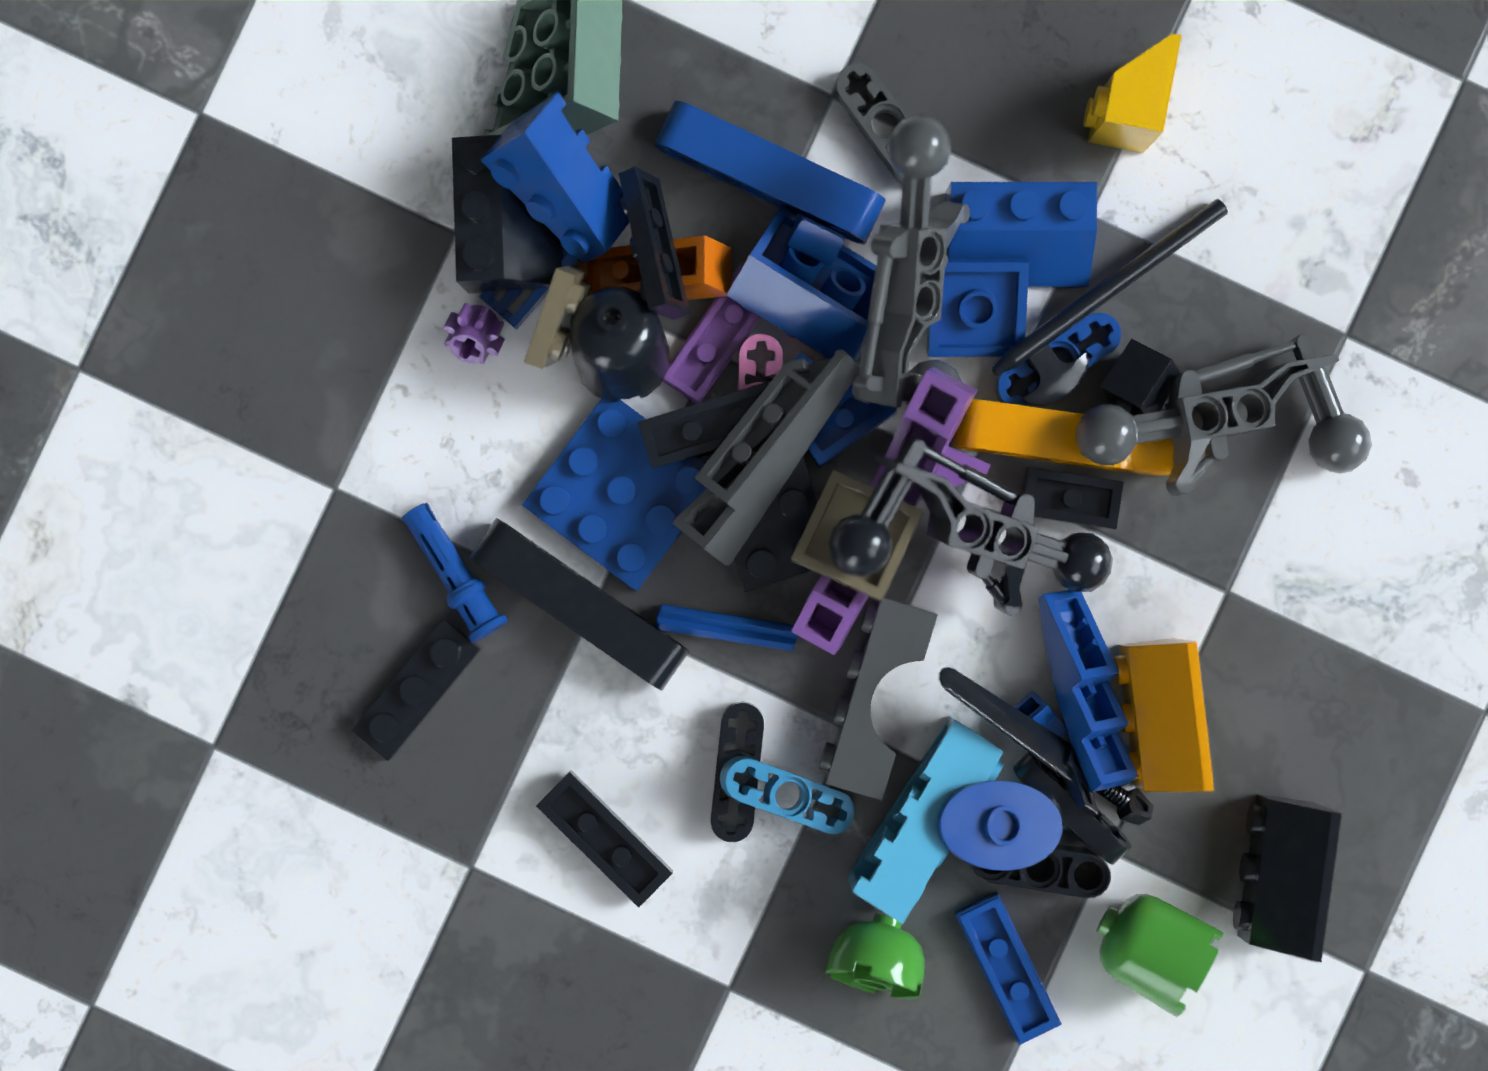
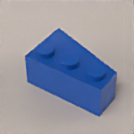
(559, 180)

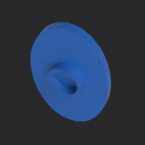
(999, 825)

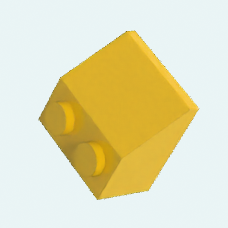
(1135, 100)

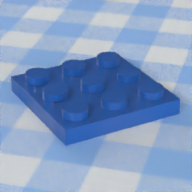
(611, 498)

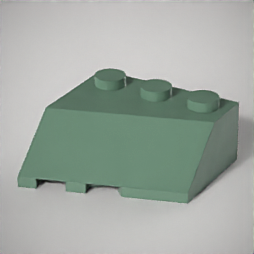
(564, 50)

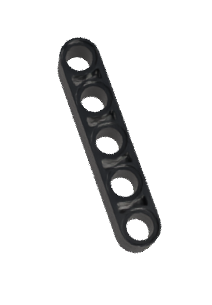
(579, 604)

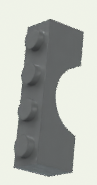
(859, 757)

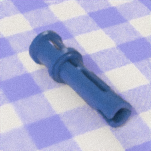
(464, 591)

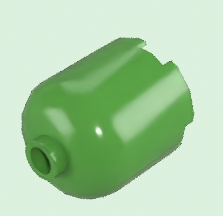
(1157, 949)

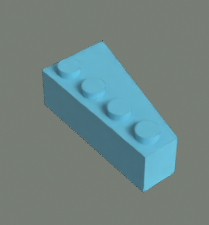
(907, 842)

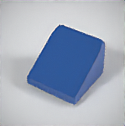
(815, 239)

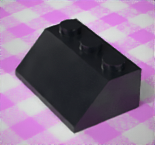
(495, 235)
(1287, 876)

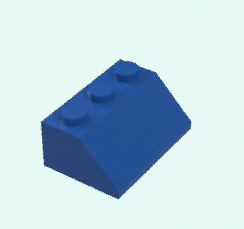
(1030, 220)
(806, 297)

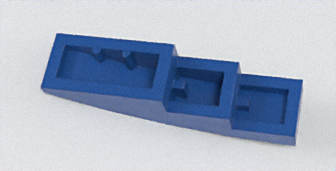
(1081, 678)

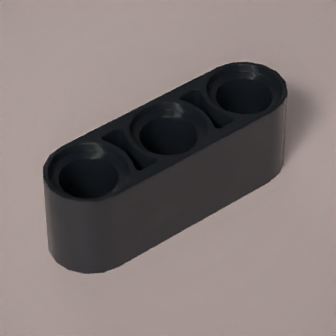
(1058, 876)

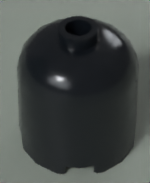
(618, 344)

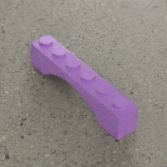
(931, 417)

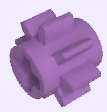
(474, 333)

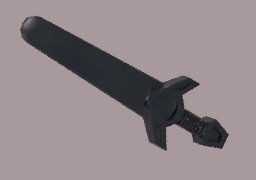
(1045, 746)

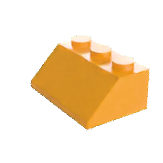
(1165, 715)

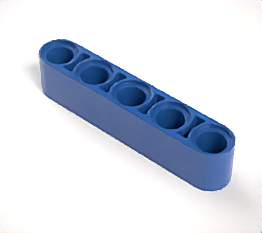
(769, 171)

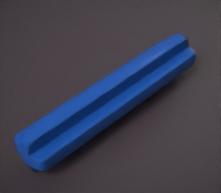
(726, 627)

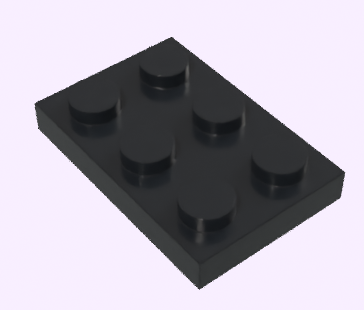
(769, 548)

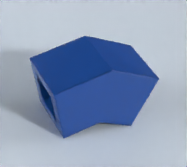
(1039, 710)

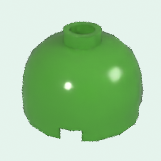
(878, 958)

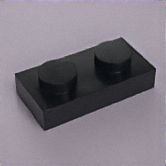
(1074, 497)

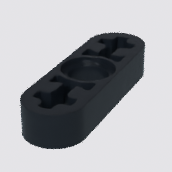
(721, 805)
(1096, 832)

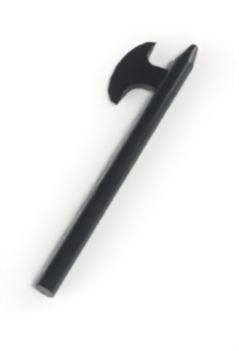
(1059, 378)

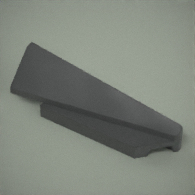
(763, 453)

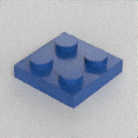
(981, 308)

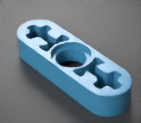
(814, 818)

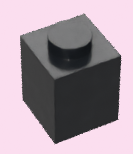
(1140, 379)

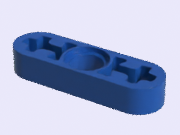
(1080, 332)

